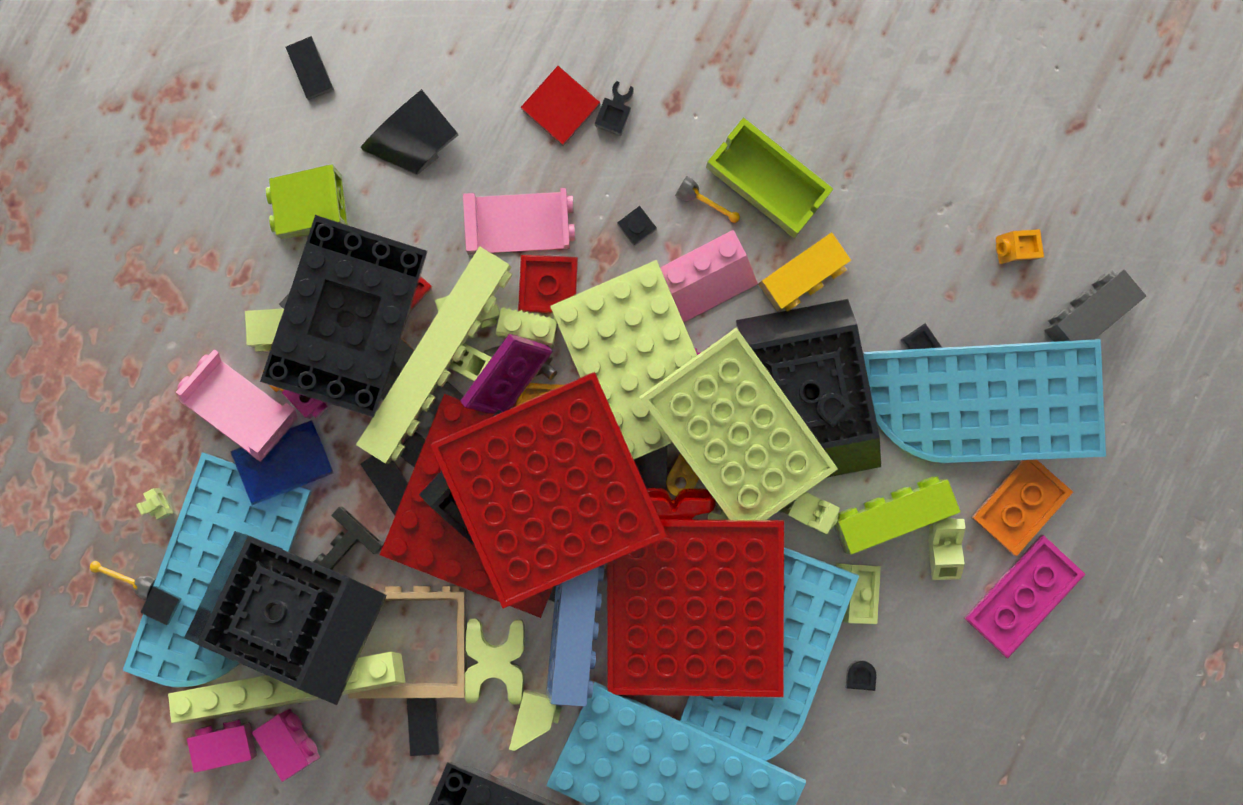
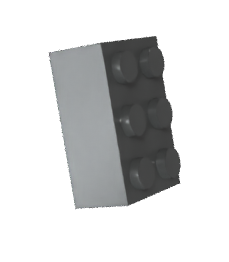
(1096, 309)

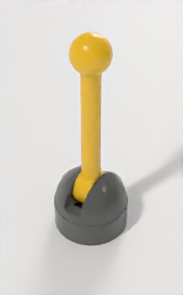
(690, 190)
(141, 586)

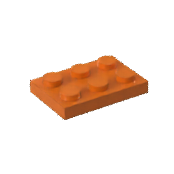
(1022, 505)

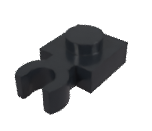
(613, 112)

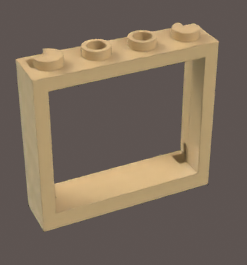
(429, 690)

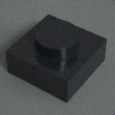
(636, 226)

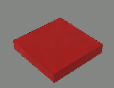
(560, 105)
(546, 282)

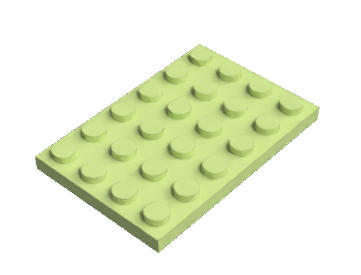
(632, 342)
(738, 430)

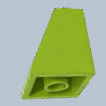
(302, 196)

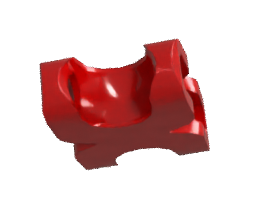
(686, 505)

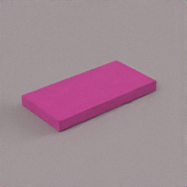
(1024, 596)

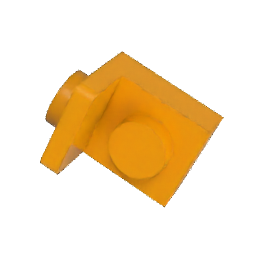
(1019, 246)

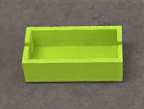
(769, 177)
(895, 516)

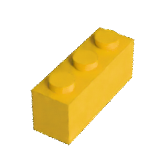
(805, 273)

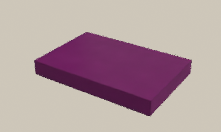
(506, 375)

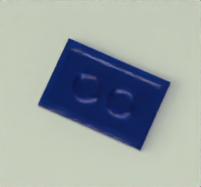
(288, 465)

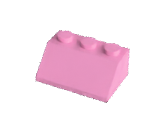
(709, 275)

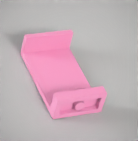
(518, 222)
(235, 406)

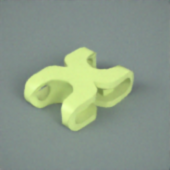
(494, 661)

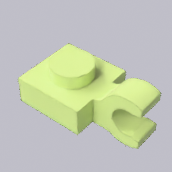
(155, 504)

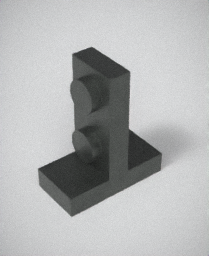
(344, 542)

